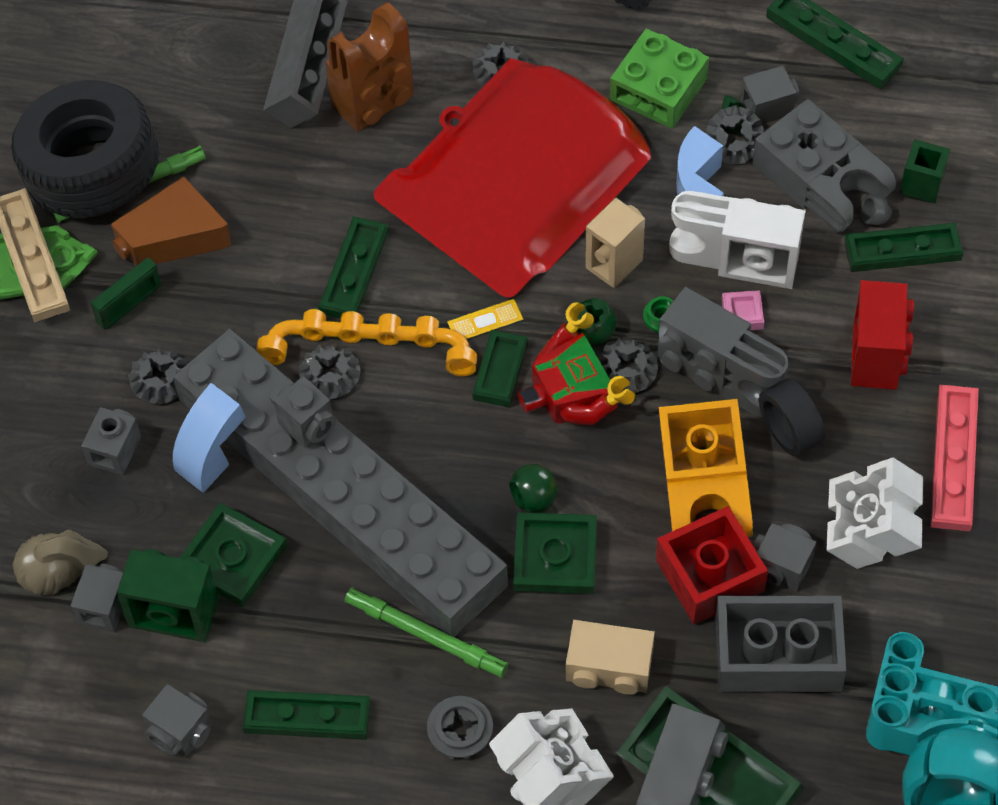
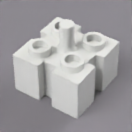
(875, 513)
(550, 759)

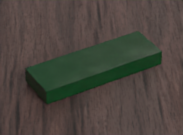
(903, 247)
(354, 267)
(306, 714)

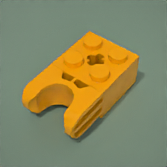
(709, 476)

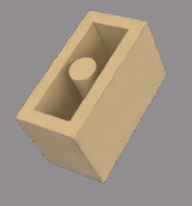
(615, 242)
(609, 657)

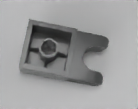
(818, 162)
(718, 350)

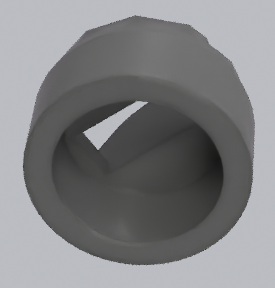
(875, 210)

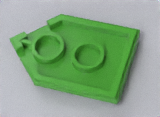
(66, 253)

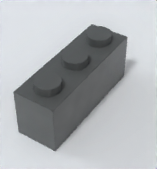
(683, 759)

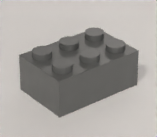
(780, 644)

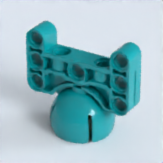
(938, 721)

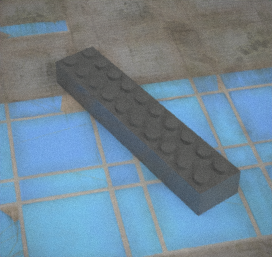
(352, 492)

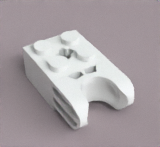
(737, 237)

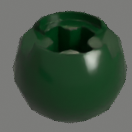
(603, 317)
(533, 488)

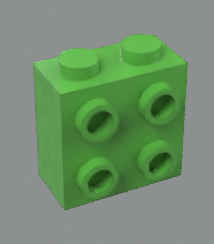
(659, 78)

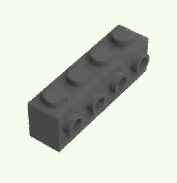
(301, 65)

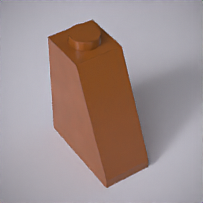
(170, 227)

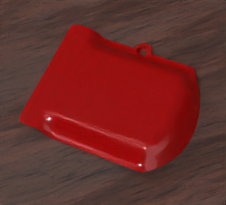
(517, 173)

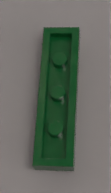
(836, 39)

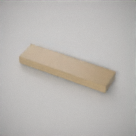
(31, 256)

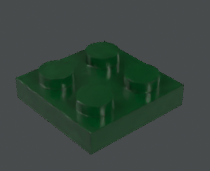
(237, 552)
(555, 553)

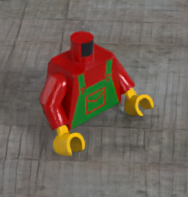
(571, 378)

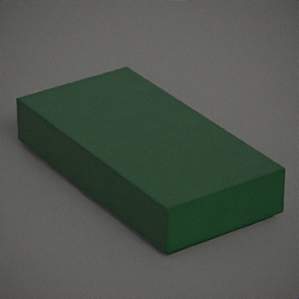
(126, 293)
(500, 368)

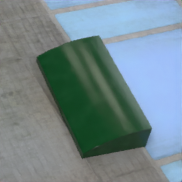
(739, 775)

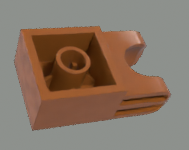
(372, 71)

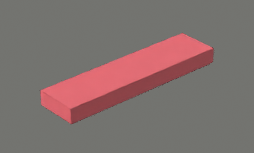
(954, 458)

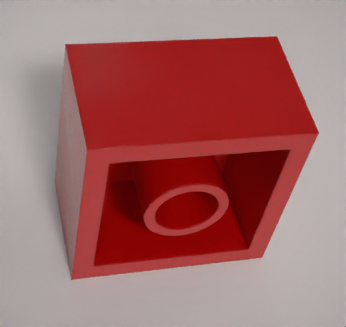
(881, 335)
(710, 561)

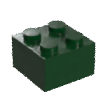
(168, 594)

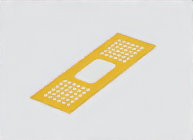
(486, 319)

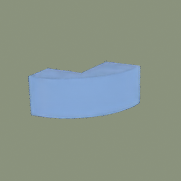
(697, 161)
(205, 428)

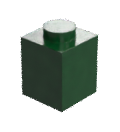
(924, 171)

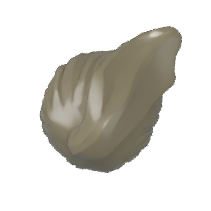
(54, 561)

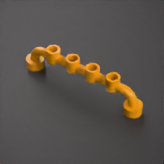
(459, 360)

